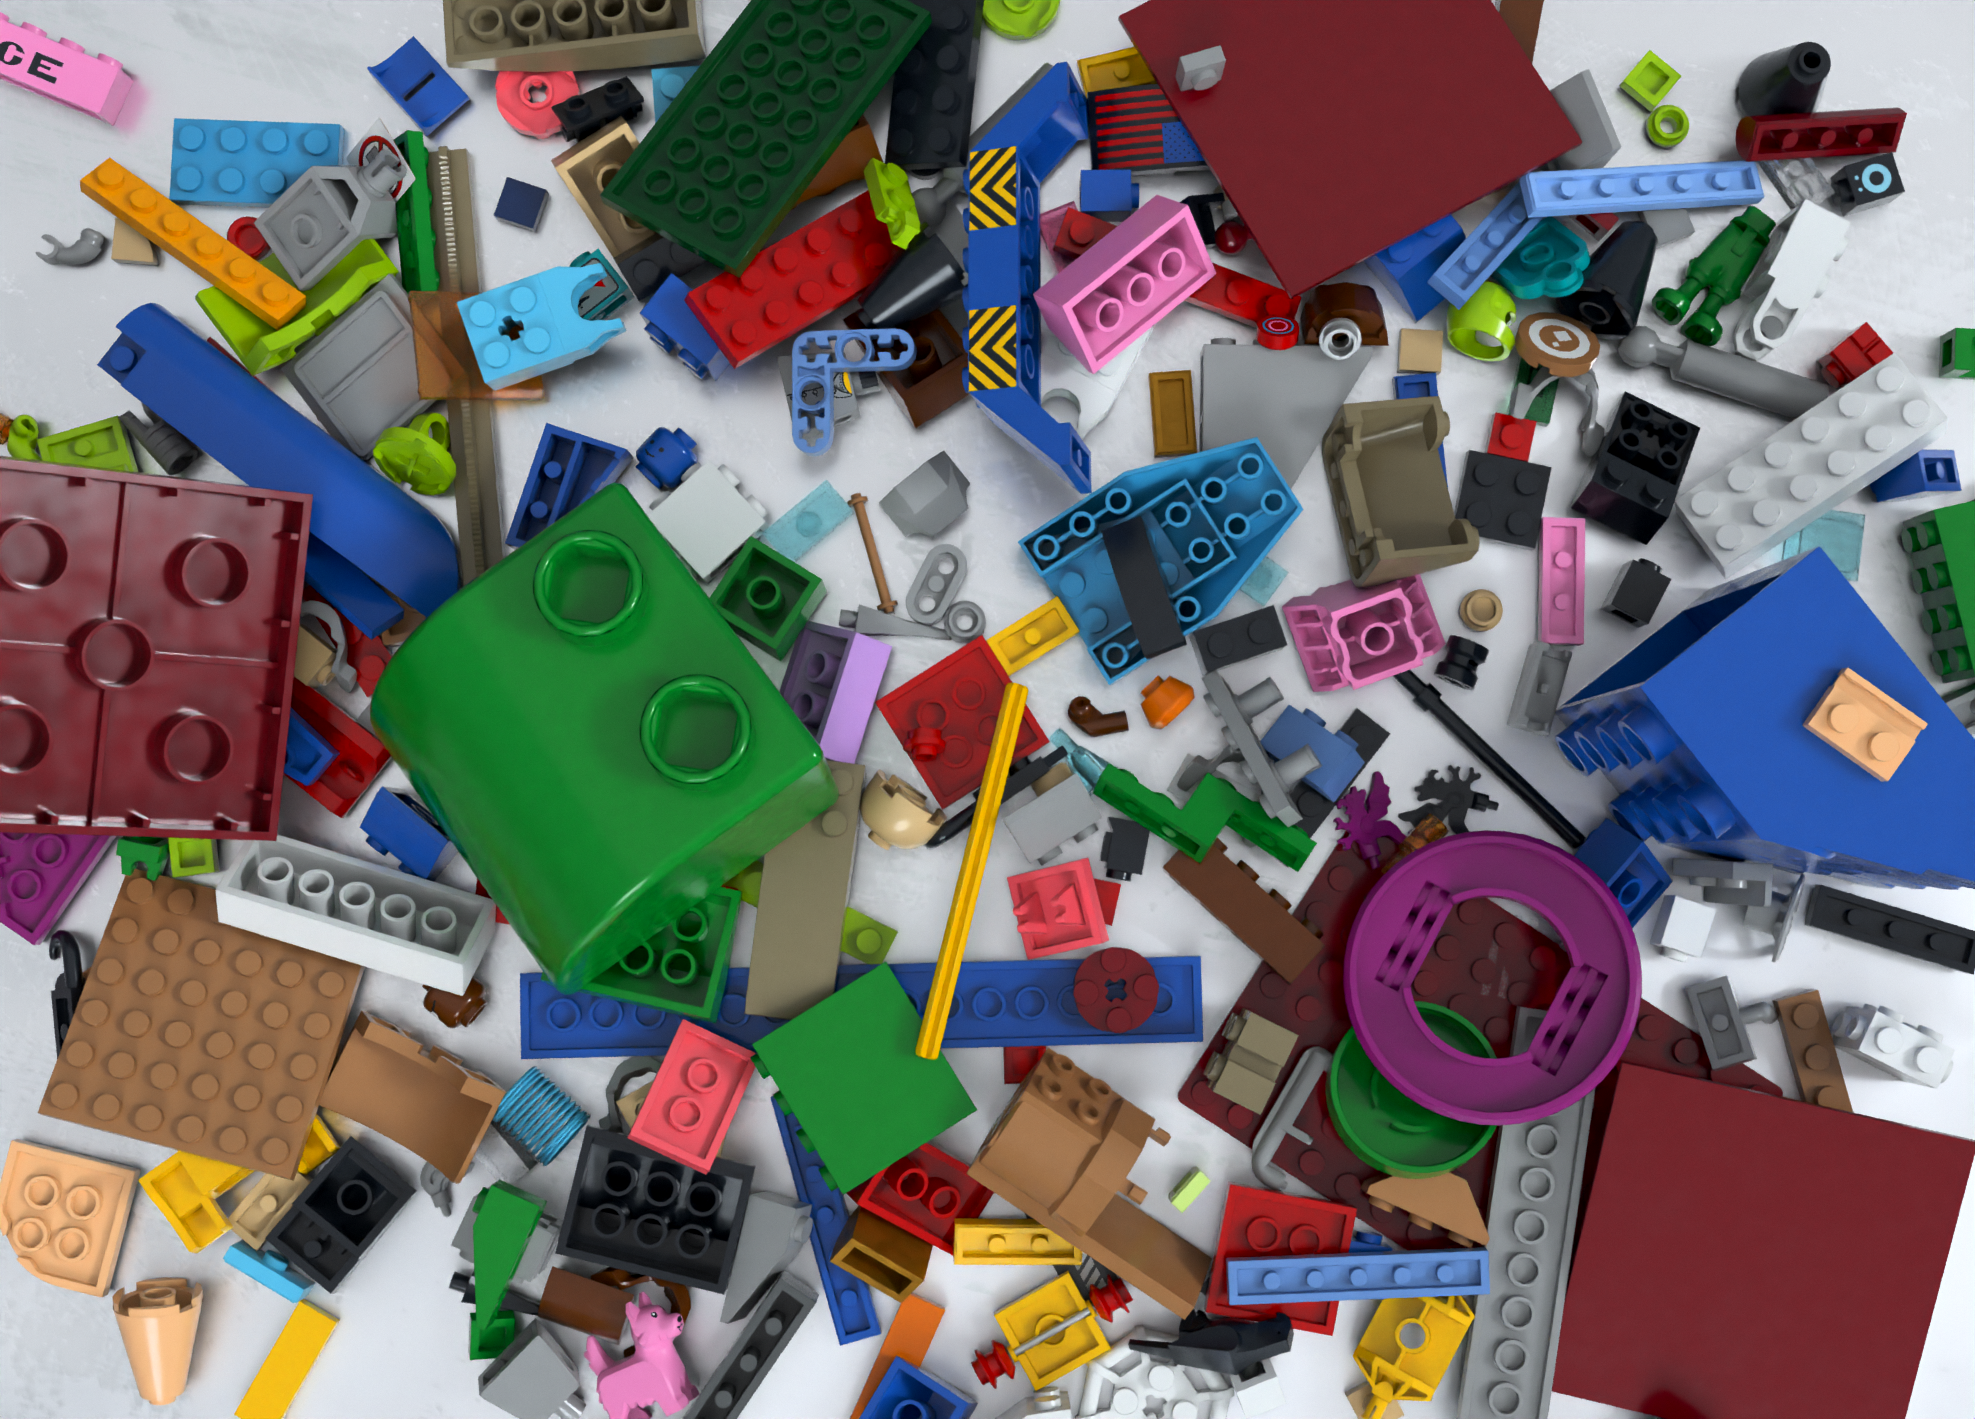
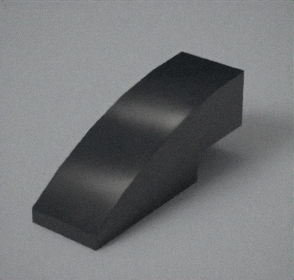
(1144, 587)

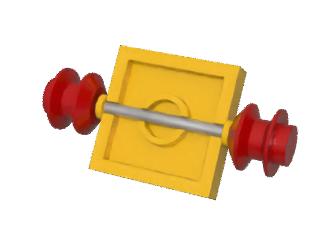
(1051, 1331)

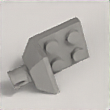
(330, 215)

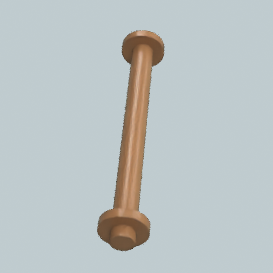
(858, 503)

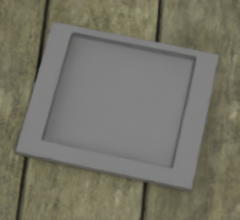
(362, 370)

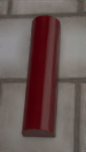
(1819, 134)

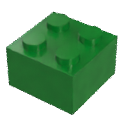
(767, 597)

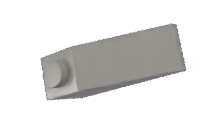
(768, 1242)

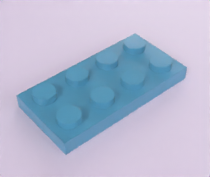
(246, 160)

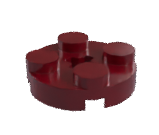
(1117, 1014)

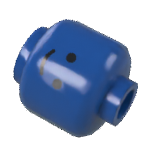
(666, 457)

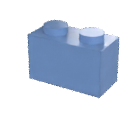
(1334, 751)

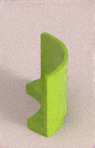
(263, 346)

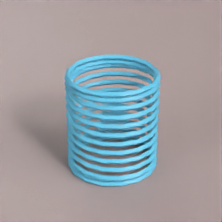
(563, 1137)

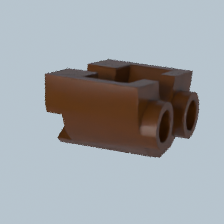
(1344, 301)

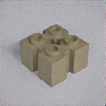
(1249, 1060)

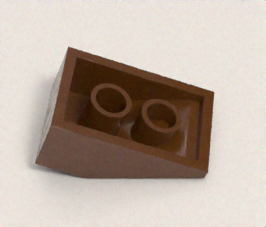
(936, 373)

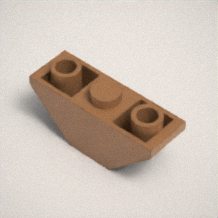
(1432, 1200)

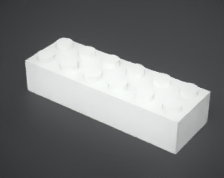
(1811, 465)
(357, 912)

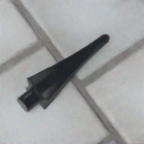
(512, 1300)

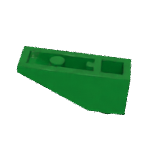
(500, 1239)

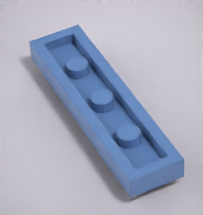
(1484, 249)

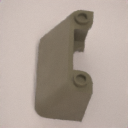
(1394, 490)

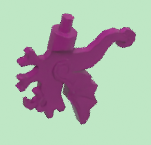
(1363, 824)

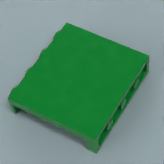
(857, 1079)

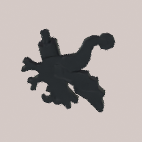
(1455, 798)

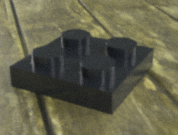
(1502, 498)

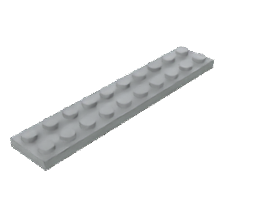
(1530, 1251)

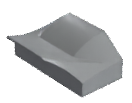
(928, 497)

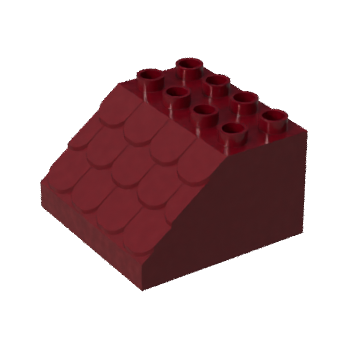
(145, 651)

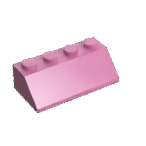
(1126, 282)

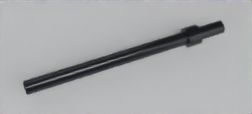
(1428, 698)

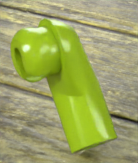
(23, 438)

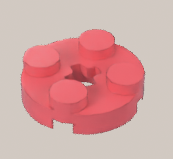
(533, 118)

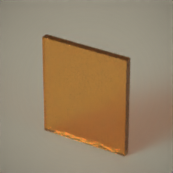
(445, 355)

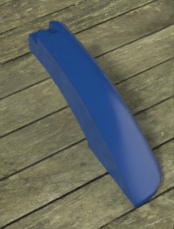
(282, 449)

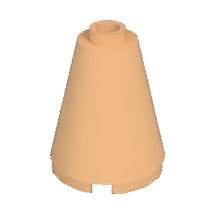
(159, 1334)

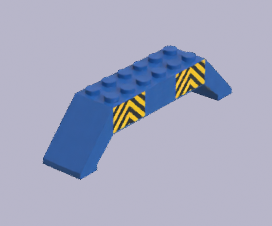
(1006, 269)

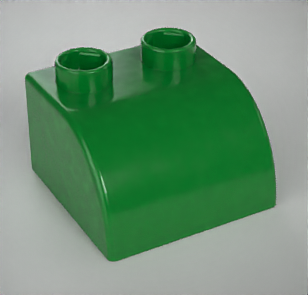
(596, 738)

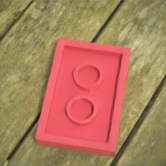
(693, 1097)

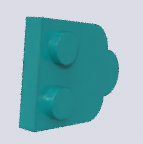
(1545, 262)

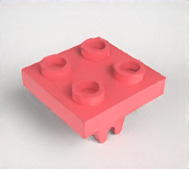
(1057, 909)

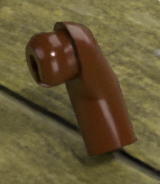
(1092, 721)

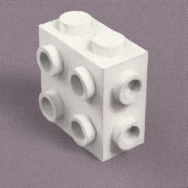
(707, 519)
(1893, 1046)

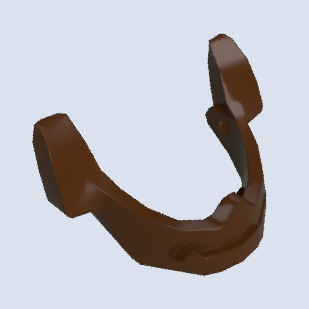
(675, 1292)

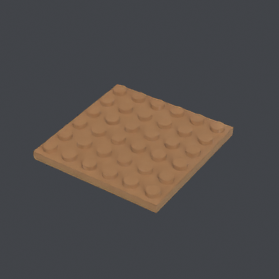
(201, 1032)

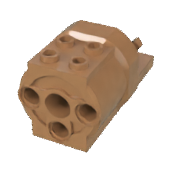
(1062, 1159)

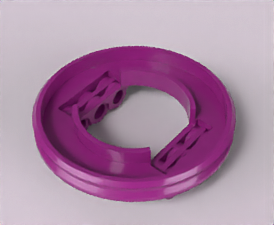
(1590, 1010)

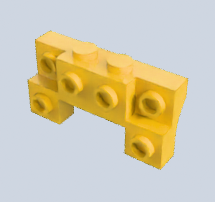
(188, 1185)

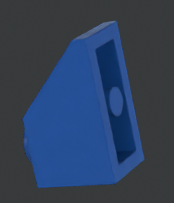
(1919, 476)

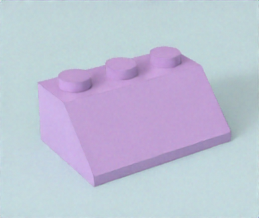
(834, 686)

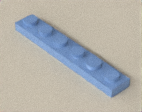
(1357, 1276)

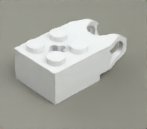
(1789, 276)
(1089, 392)

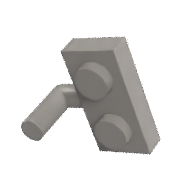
(1724, 1022)

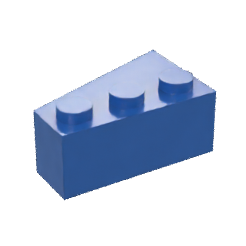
(562, 476)

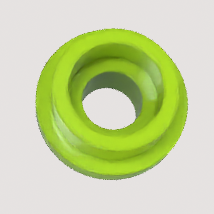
(1675, 117)

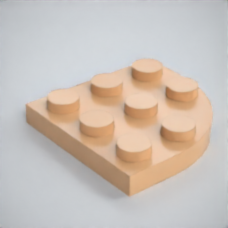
(65, 1214)

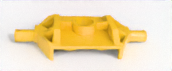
(1405, 1372)

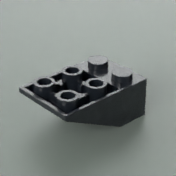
(1636, 469)

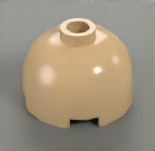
(898, 813)

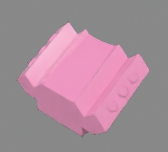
(1363, 633)

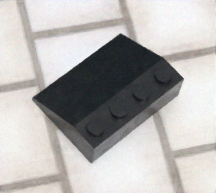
(654, 1213)

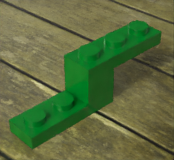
(1203, 817)

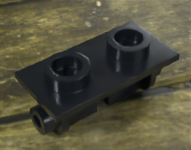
(582, 112)

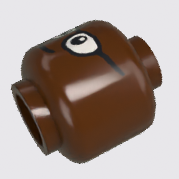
(453, 1008)

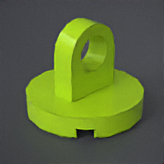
(416, 457)

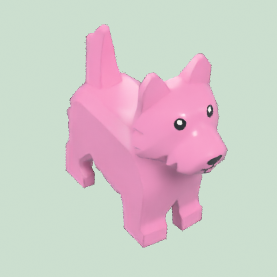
(649, 1373)

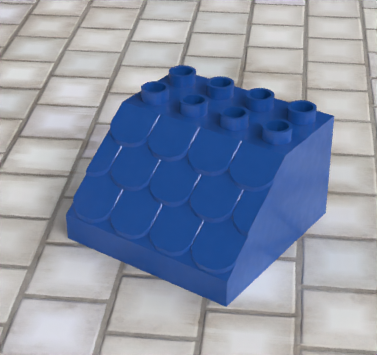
(1714, 750)

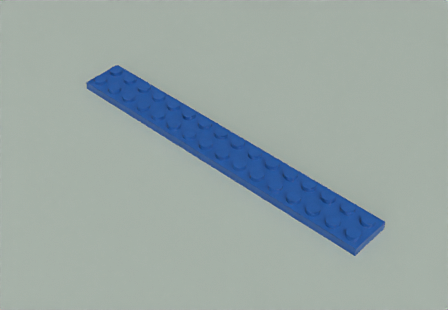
(991, 1007)

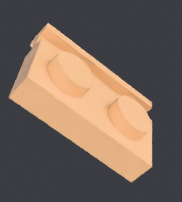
(1864, 724)

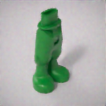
(1721, 267)

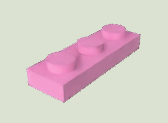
(1561, 581)

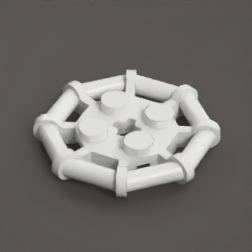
(1149, 1378)

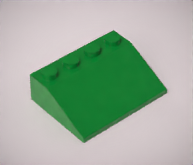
(681, 965)

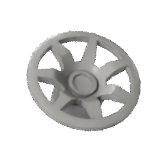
(1777, 918)

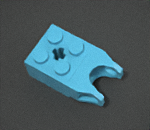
(551, 323)

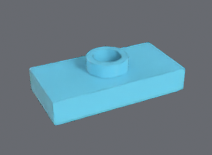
(270, 1270)

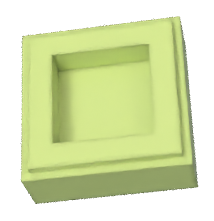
(1188, 1188)

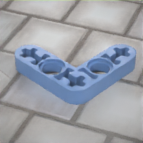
(822, 371)

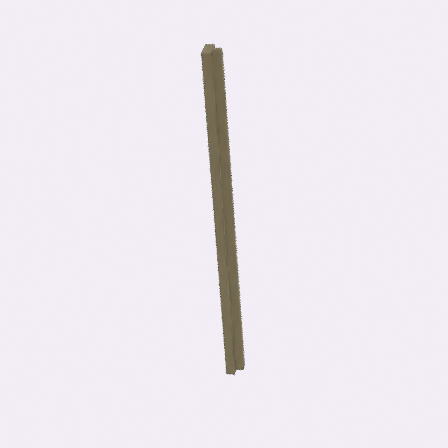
(469, 420)

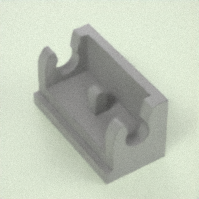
(1539, 688)

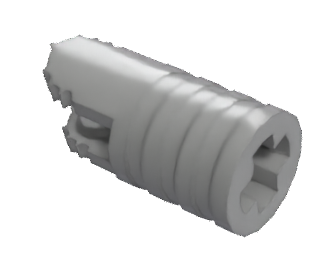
(162, 441)

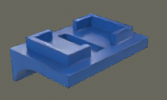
(405, 71)

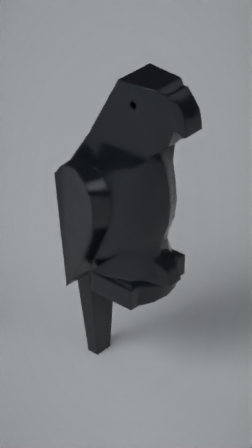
(1222, 1343)

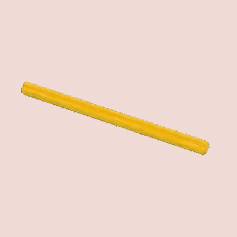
(971, 872)

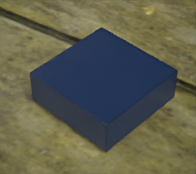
(521, 204)

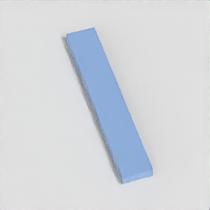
(1641, 188)

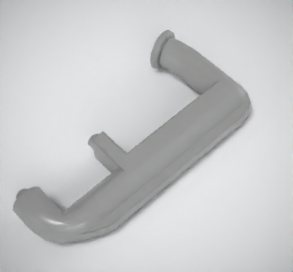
(1284, 1113)

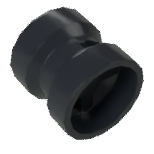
(1461, 662)

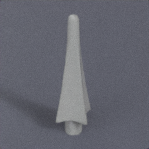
(875, 623)

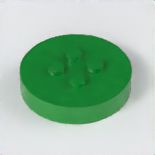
(1389, 1127)

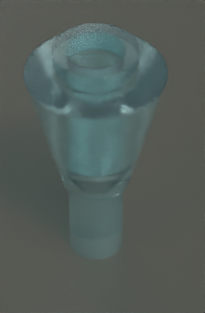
(1081, 760)

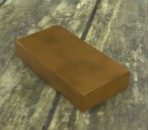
(1172, 413)

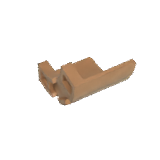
(412, 1094)

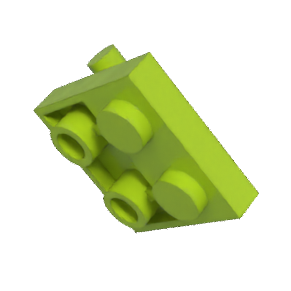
(95, 445)

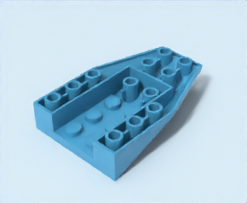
(1210, 526)

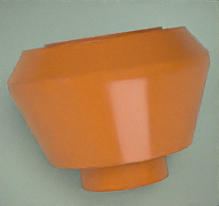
(1165, 700)

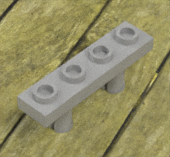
(1257, 766)

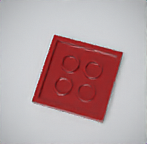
(964, 703)
(1277, 1224)

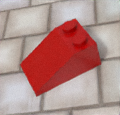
(924, 1194)

